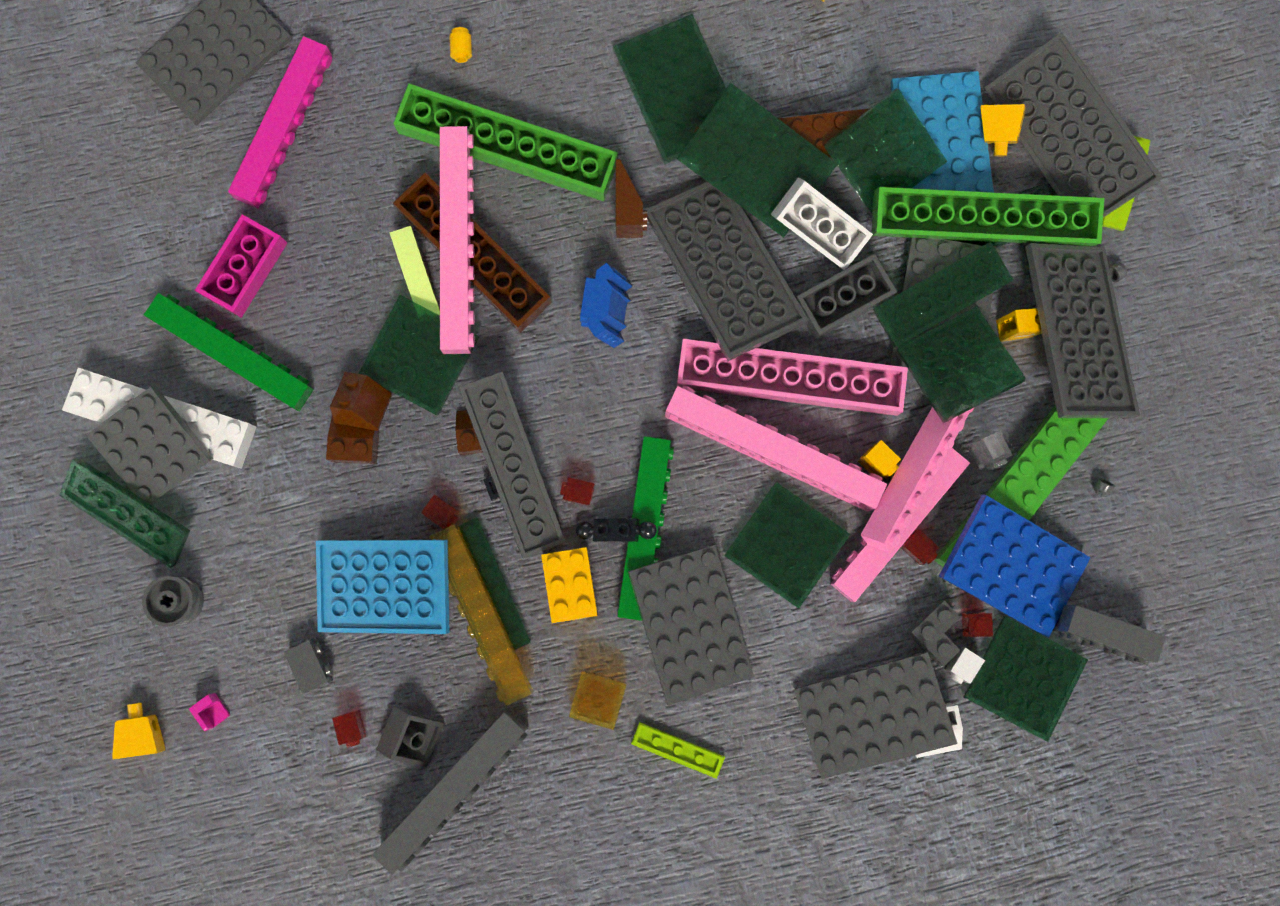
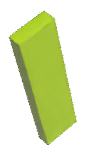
(678, 750)

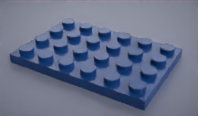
(1014, 566)

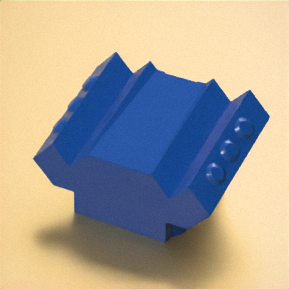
(605, 305)

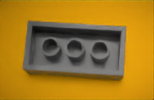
(846, 296)
(1109, 635)

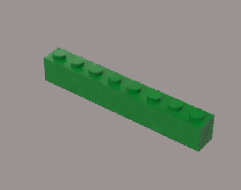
(228, 352)
(647, 507)

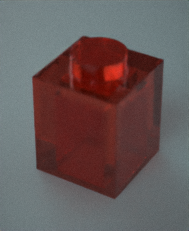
(577, 491)
(440, 512)
(920, 548)
(977, 624)
(349, 728)

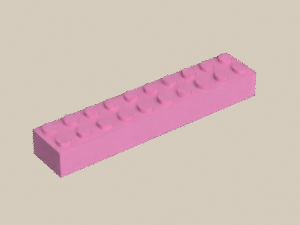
(794, 378)
(775, 449)

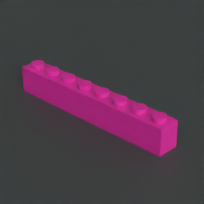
(281, 123)

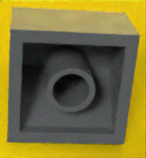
(409, 737)

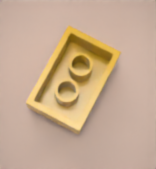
(569, 585)

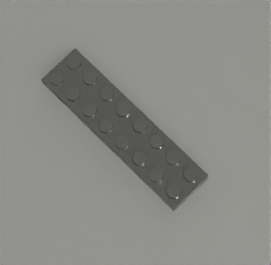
(511, 464)

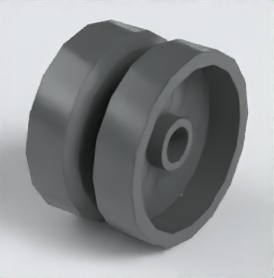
(172, 601)

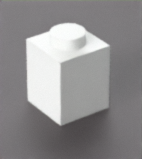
(964, 666)

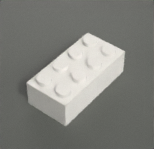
(821, 223)

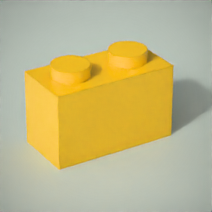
(880, 460)

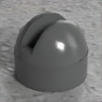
(1117, 271)
(1104, 486)

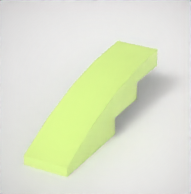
(414, 269)

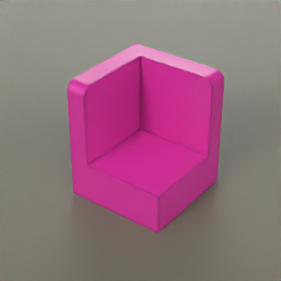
(209, 712)

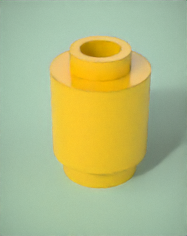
(460, 44)

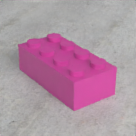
(241, 266)

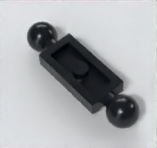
(616, 530)

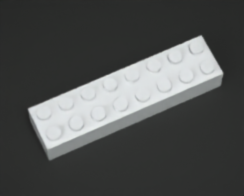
(101, 397)

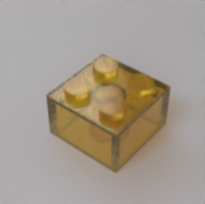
(597, 699)

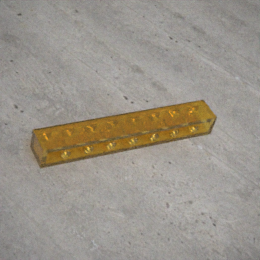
(483, 619)

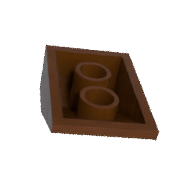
(630, 216)
(351, 444)

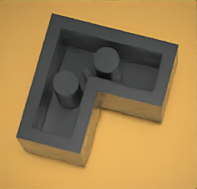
(930, 630)

